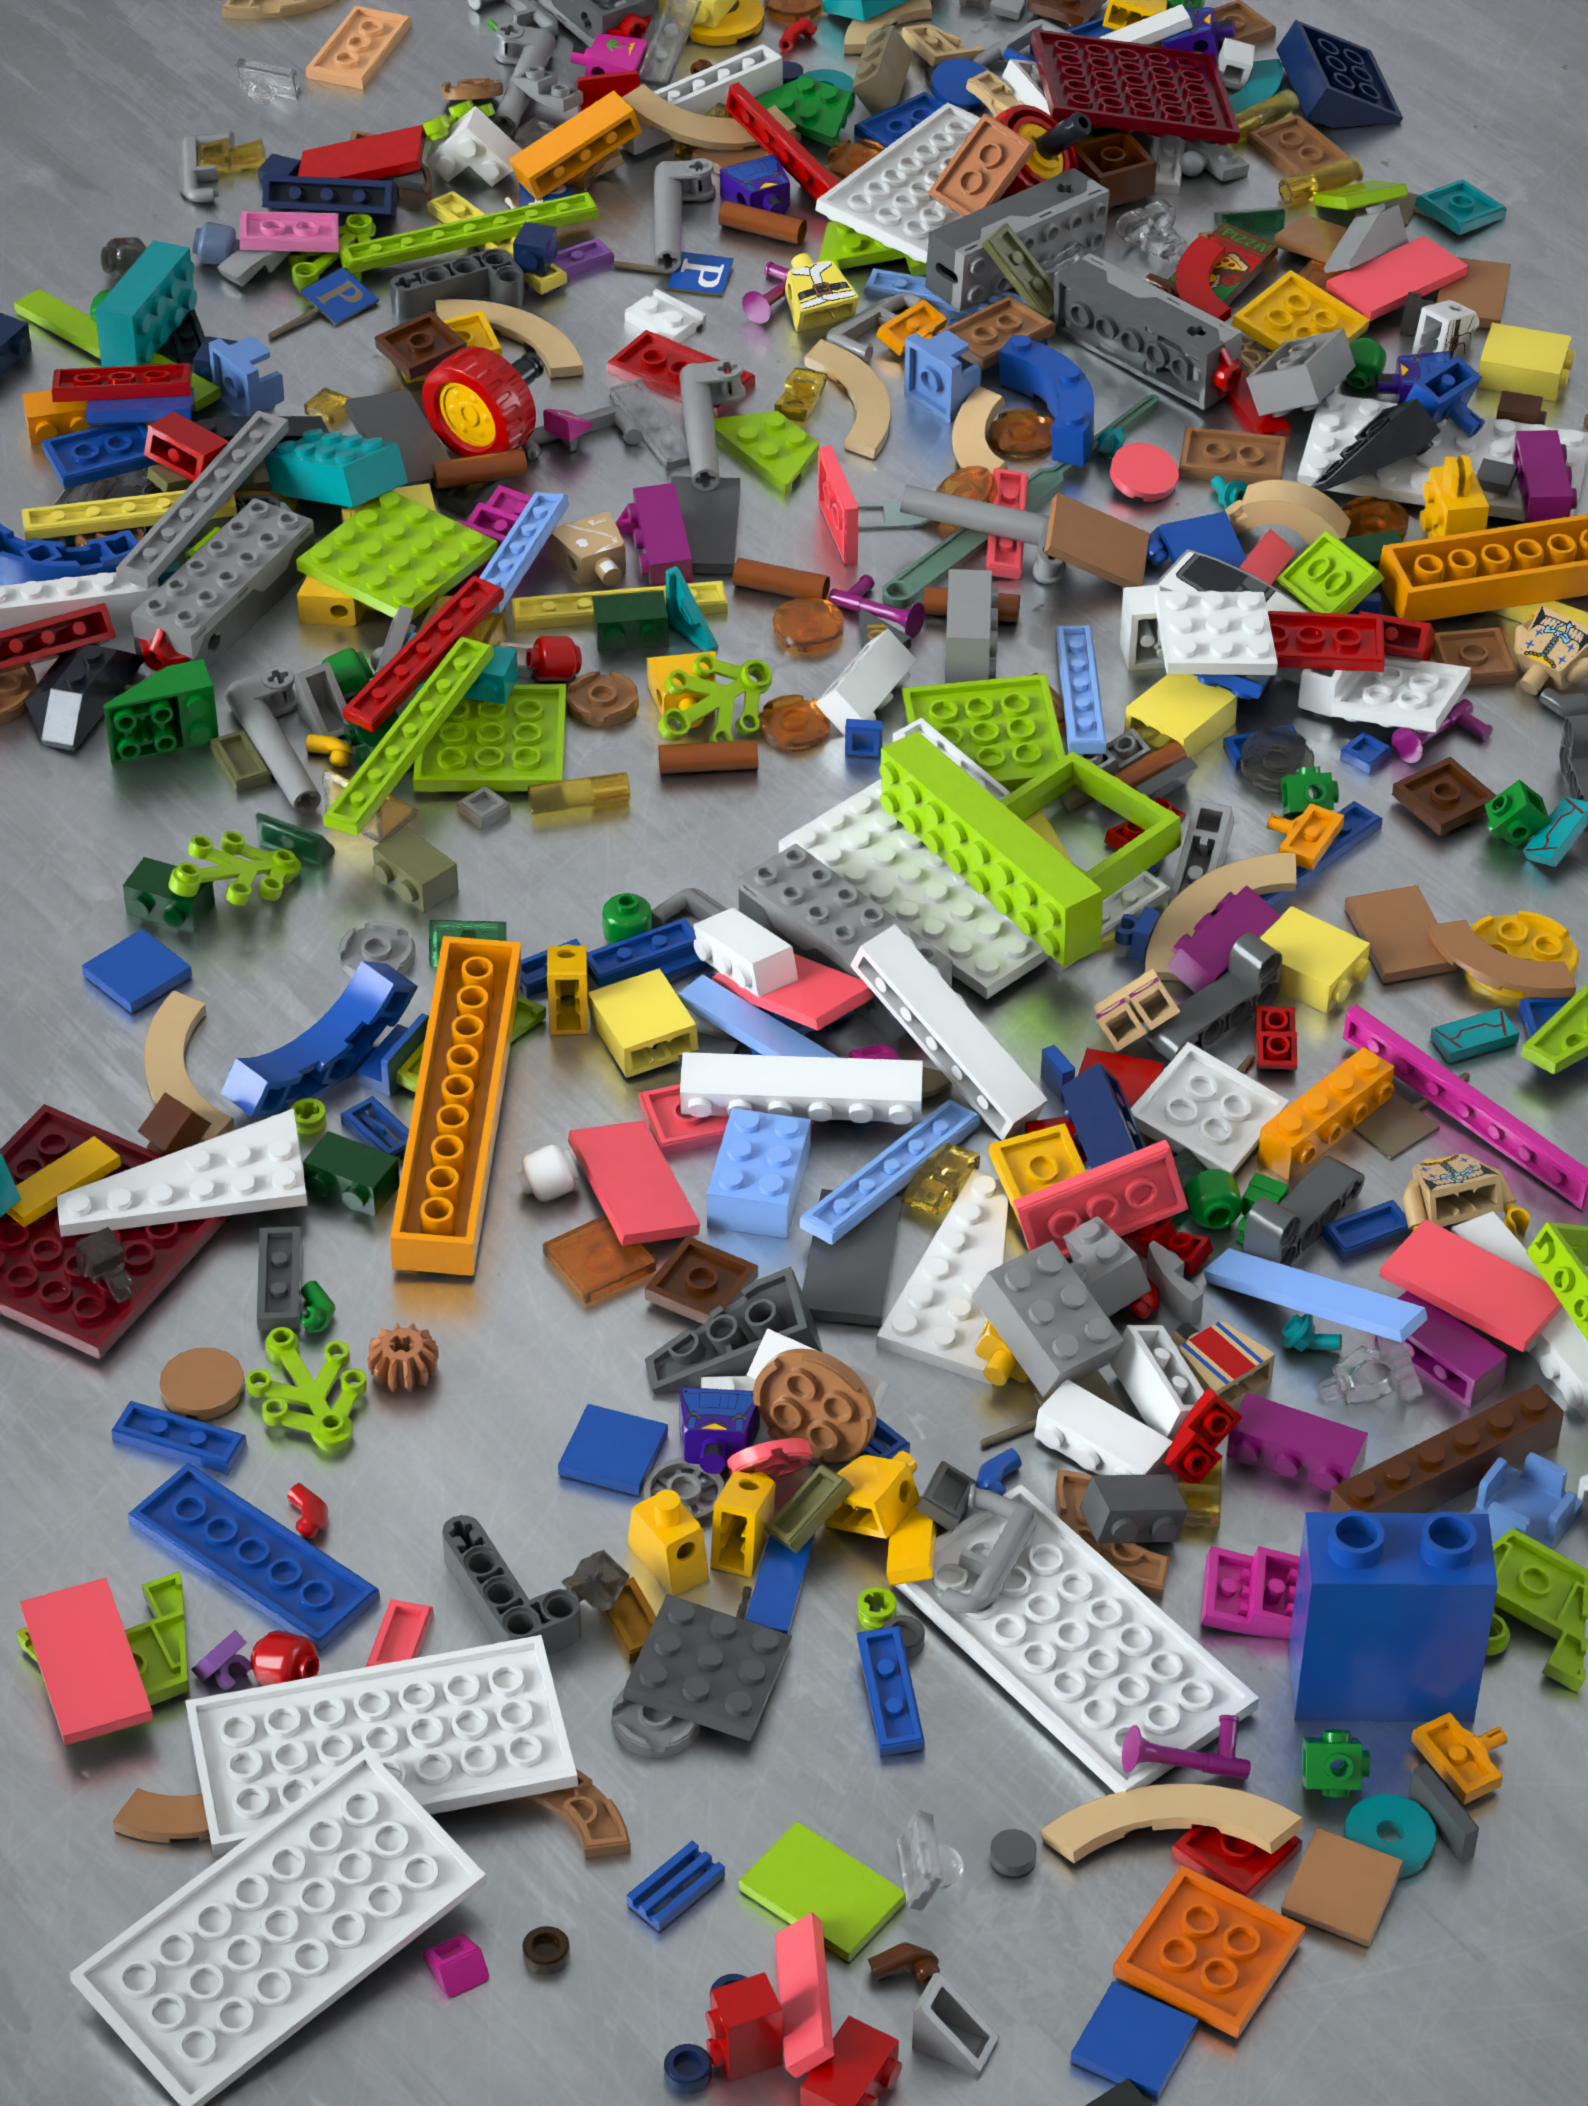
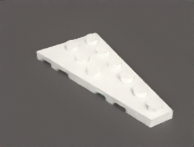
(223, 1176)
(936, 1310)

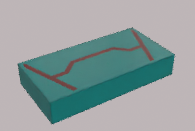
(1558, 836)
(1474, 1035)

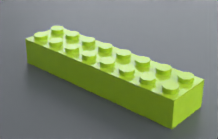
(991, 849)

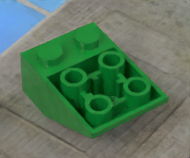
(162, 714)

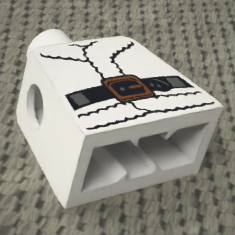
(1445, 328)

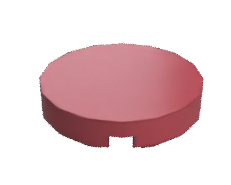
(1144, 472)
(773, 1457)

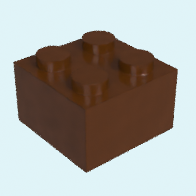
(1119, 166)

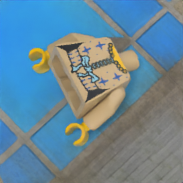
(1551, 651)
(1458, 1191)

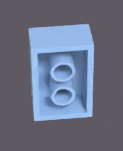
(759, 1173)

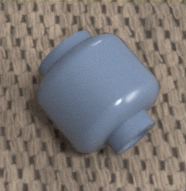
(214, 243)

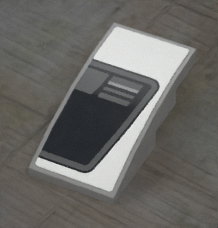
(1204, 573)

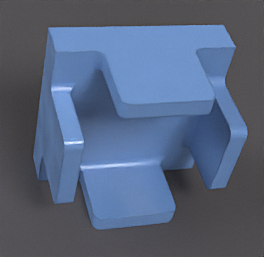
(935, 375)
(239, 380)
(1528, 1500)

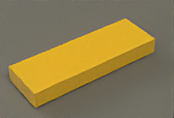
(73, 1170)
(912, 1549)

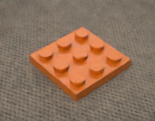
(1209, 1951)

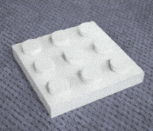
(1215, 633)
(1405, 695)
(1207, 1109)

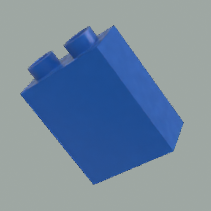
(1391, 1616)

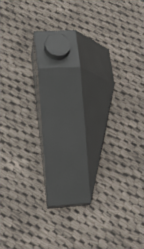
(734, 1334)

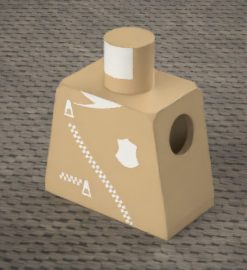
(589, 549)

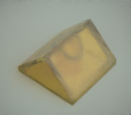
(386, 821)

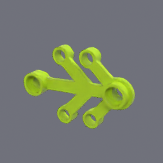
(438, 126)
(357, 228)
(719, 697)
(278, 865)
(327, 1427)

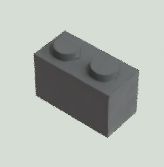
(1133, 1508)

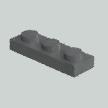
(279, 1278)

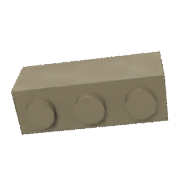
(882, 70)

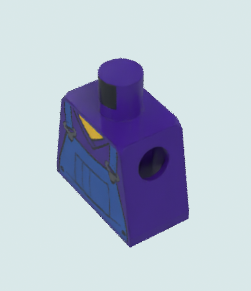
(1204, 34)
(757, 184)
(1409, 370)
(716, 1425)

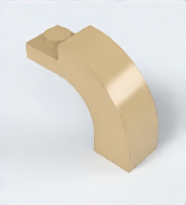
(1290, 505)

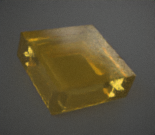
(327, 405)

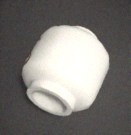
(548, 1173)

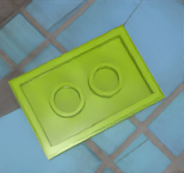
(1360, 194)
(1329, 577)
(813, 1875)

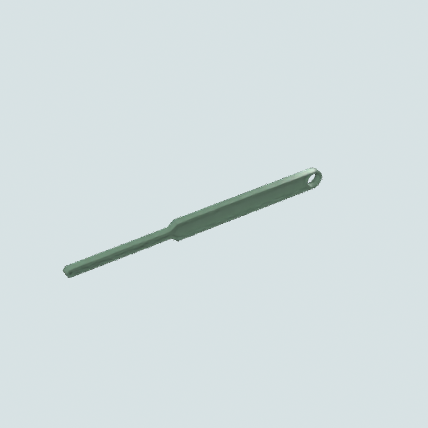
(968, 543)

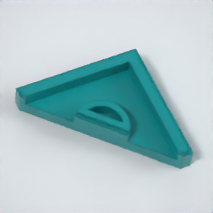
(685, 614)

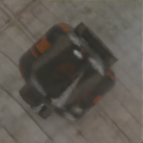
(121, 255)

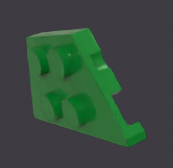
(813, 107)

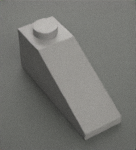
(1368, 237)
(1204, 843)

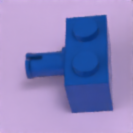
(1447, 392)

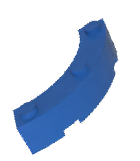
(1062, 385)
(51, 560)
(326, 1050)

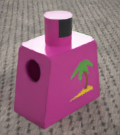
(610, 54)

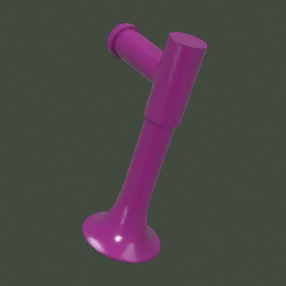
(757, 305)
(910, 619)
(1409, 743)
(1140, 1750)

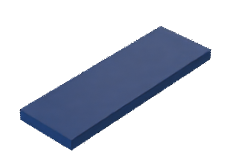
(254, 1556)

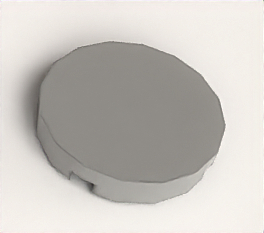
(377, 943)
(649, 1730)

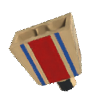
(1225, 1360)

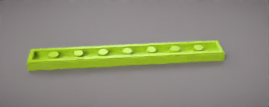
(466, 233)
(82, 331)
(408, 736)

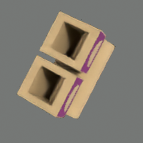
(1128, 1008)

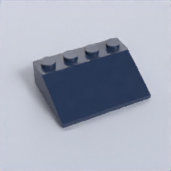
(1336, 79)

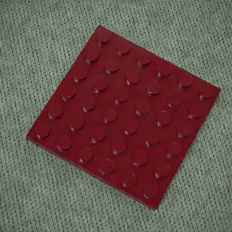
(1135, 87)
(40, 1267)

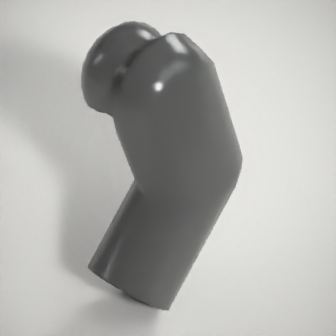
(1565, 705)

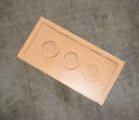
(358, 47)

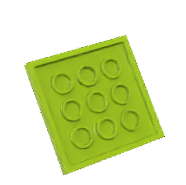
(396, 555)
(997, 723)
(498, 743)

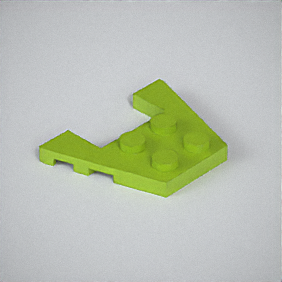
(853, 249)
(1547, 1595)
(157, 1644)

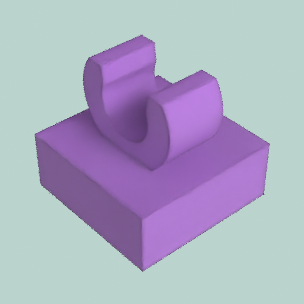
(221, 1658)

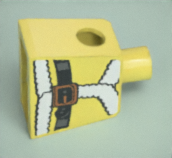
(818, 294)

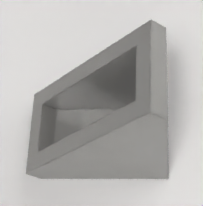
(320, 700)
(951, 2028)

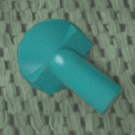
(1111, 441)
(1228, 492)
(1300, 1335)

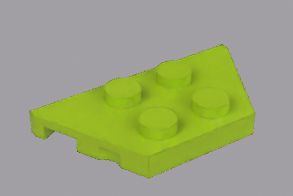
(768, 446)

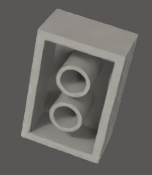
(1301, 373)
(971, 626)
(1047, 1318)

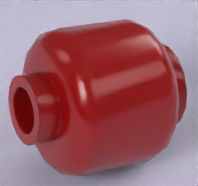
(554, 659)
(283, 1658)

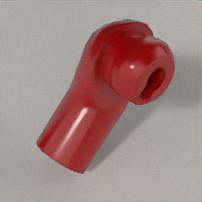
(792, 32)
(1147, 1303)
(313, 1510)

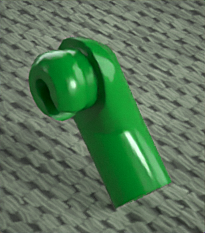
(320, 1308)

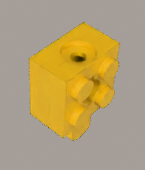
(1453, 499)

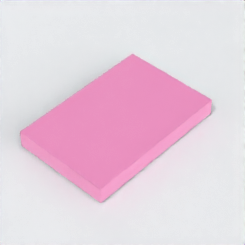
(289, 231)

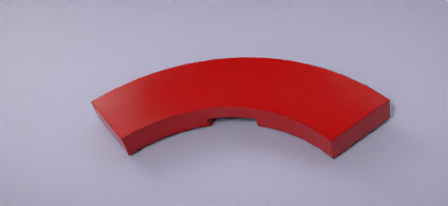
(1194, 276)

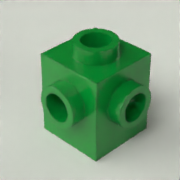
(1295, 790)
(1516, 814)
(1320, 1753)

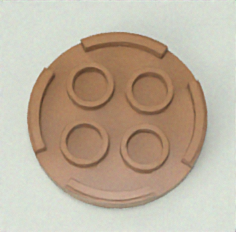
(816, 1400)

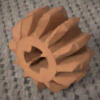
(403, 1357)

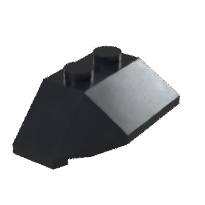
(75, 689)

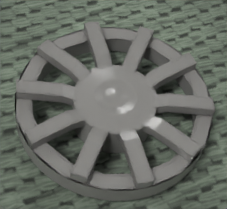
(686, 1486)

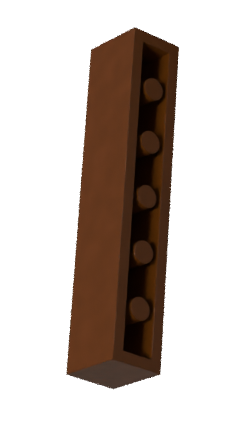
(1454, 1458)

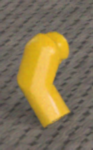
(330, 745)

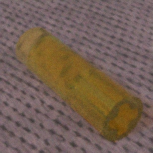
(1267, 112)
(1320, 179)
(579, 793)

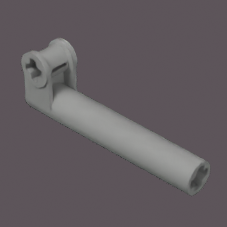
(525, 49)
(673, 184)
(701, 388)
(989, 519)
(256, 705)

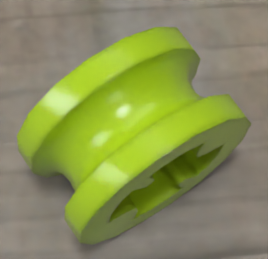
(317, 1121)
(868, 1599)

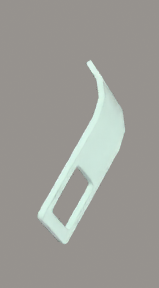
(892, 516)

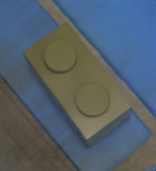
(415, 870)

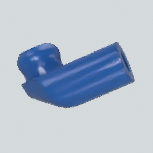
(1155, 551)
(995, 1469)

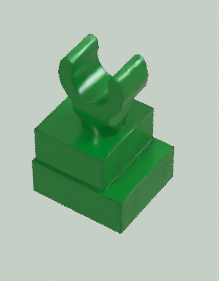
(1260, 1187)

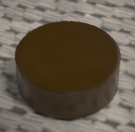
(546, 1950)

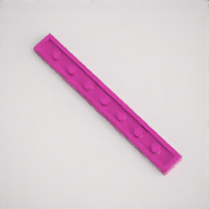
(1470, 1107)

